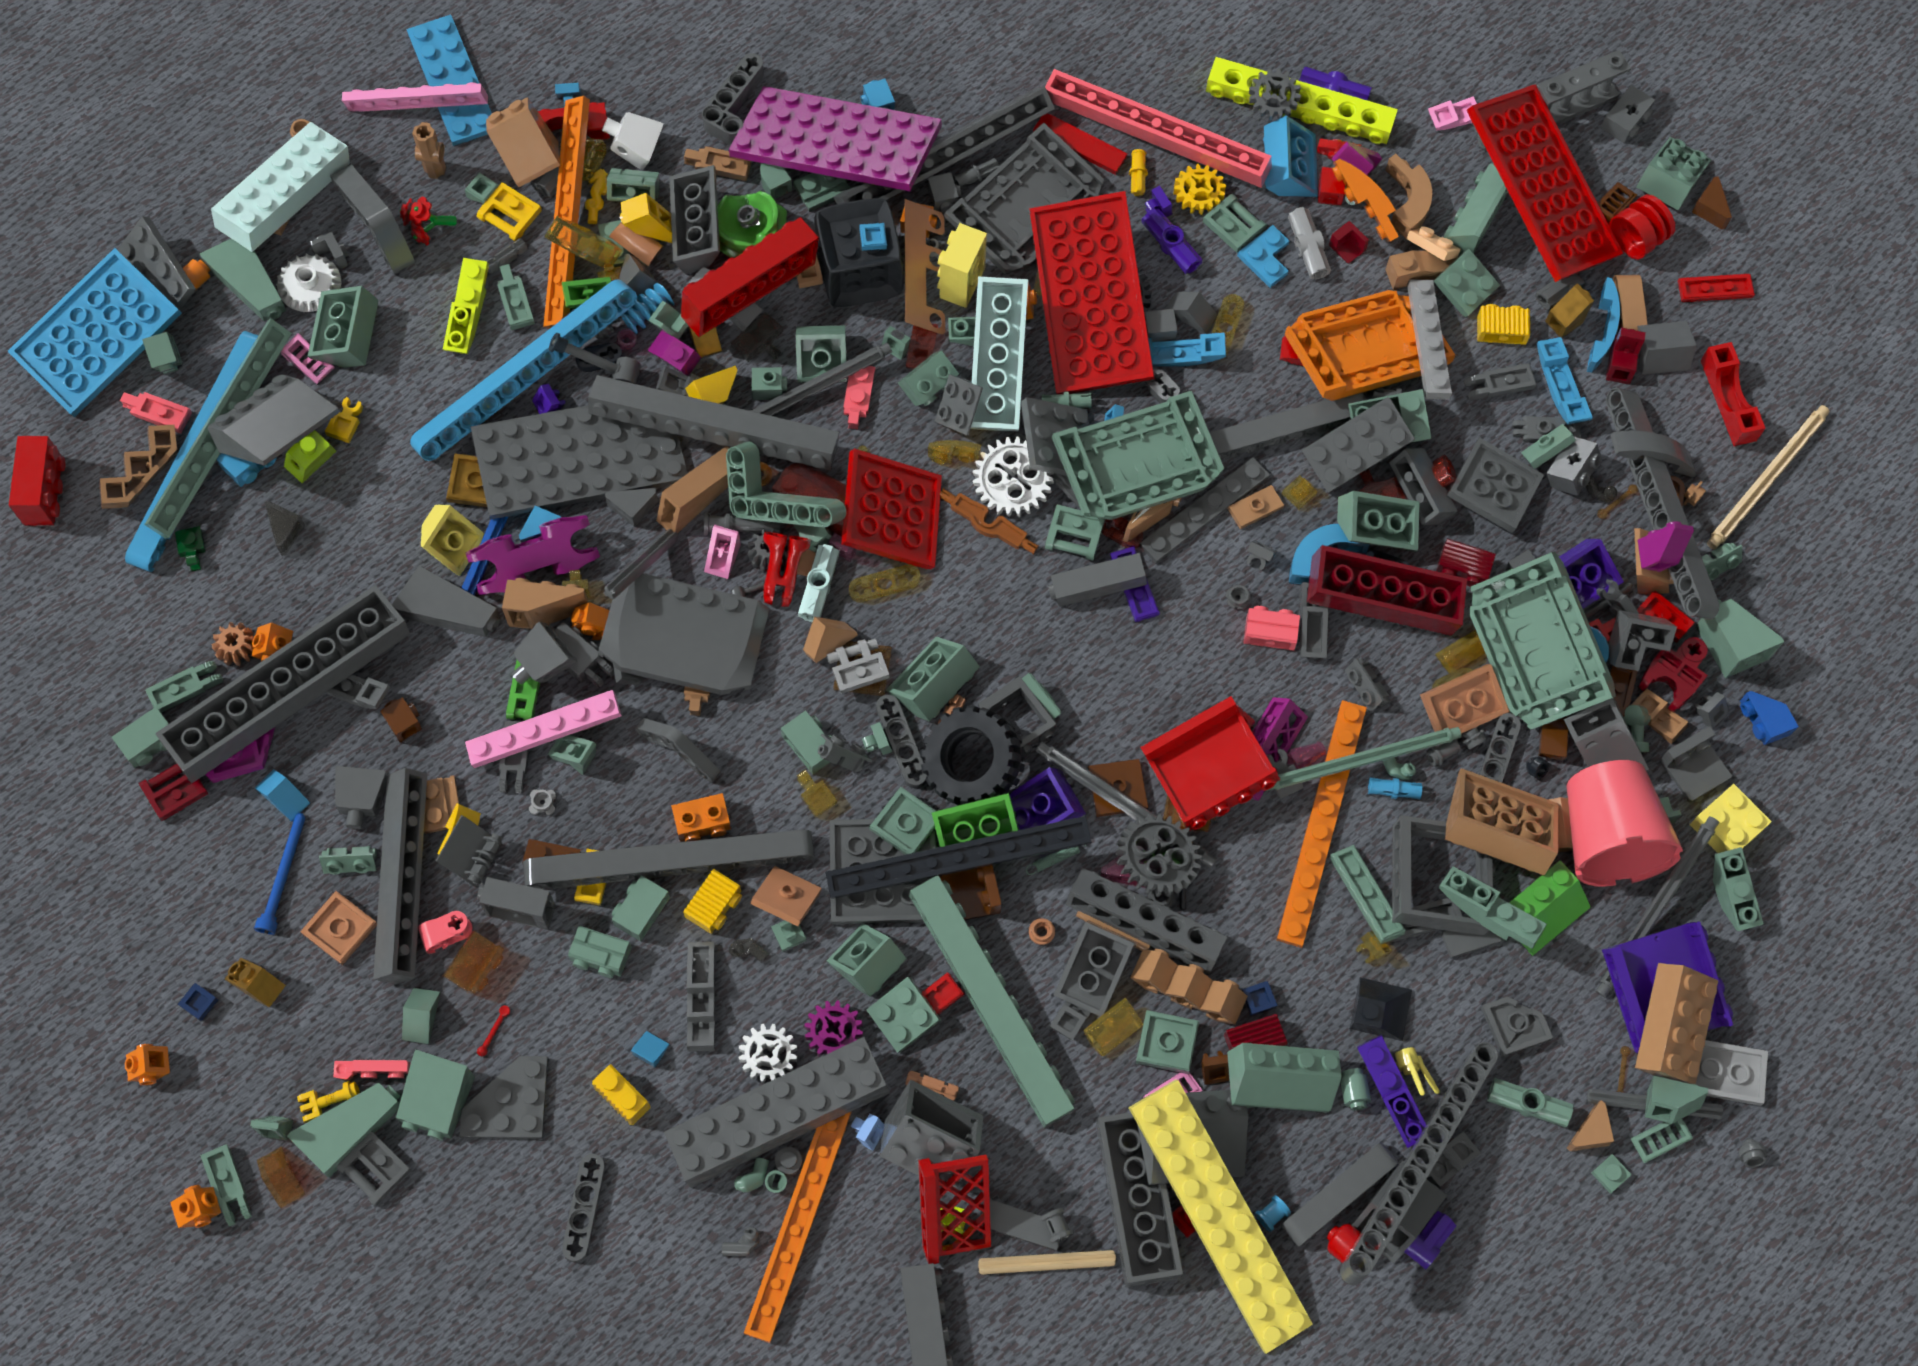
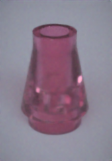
(1306, 755)

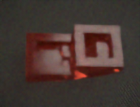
(920, 346)

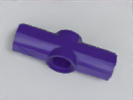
(1336, 82)
(1163, 231)

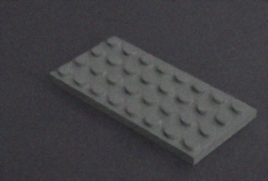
(570, 460)

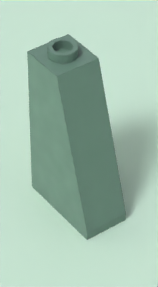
(245, 277)
(342, 1128)

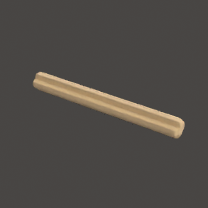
(1047, 1262)

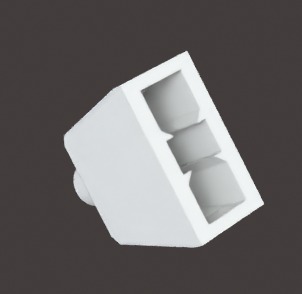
(634, 138)

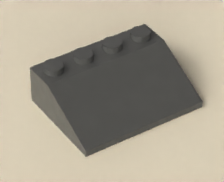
(271, 420)
(1225, 1126)

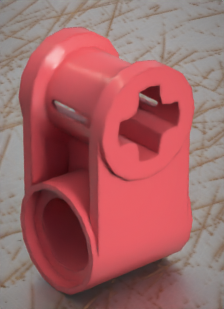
(442, 931)

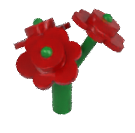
(420, 212)

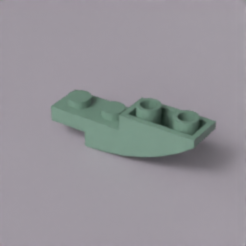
(1492, 912)

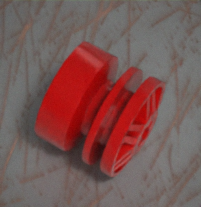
(1642, 226)

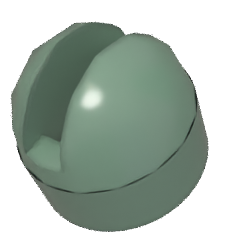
(781, 1183)

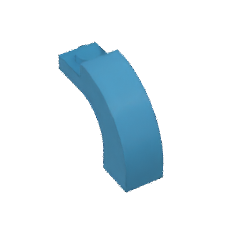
(1329, 536)

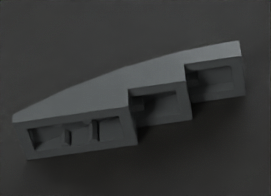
(701, 996)

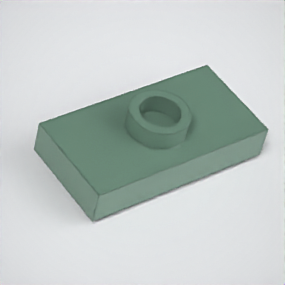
(1548, 446)

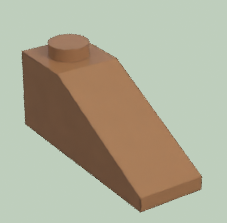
(1416, 266)

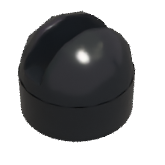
(1536, 764)

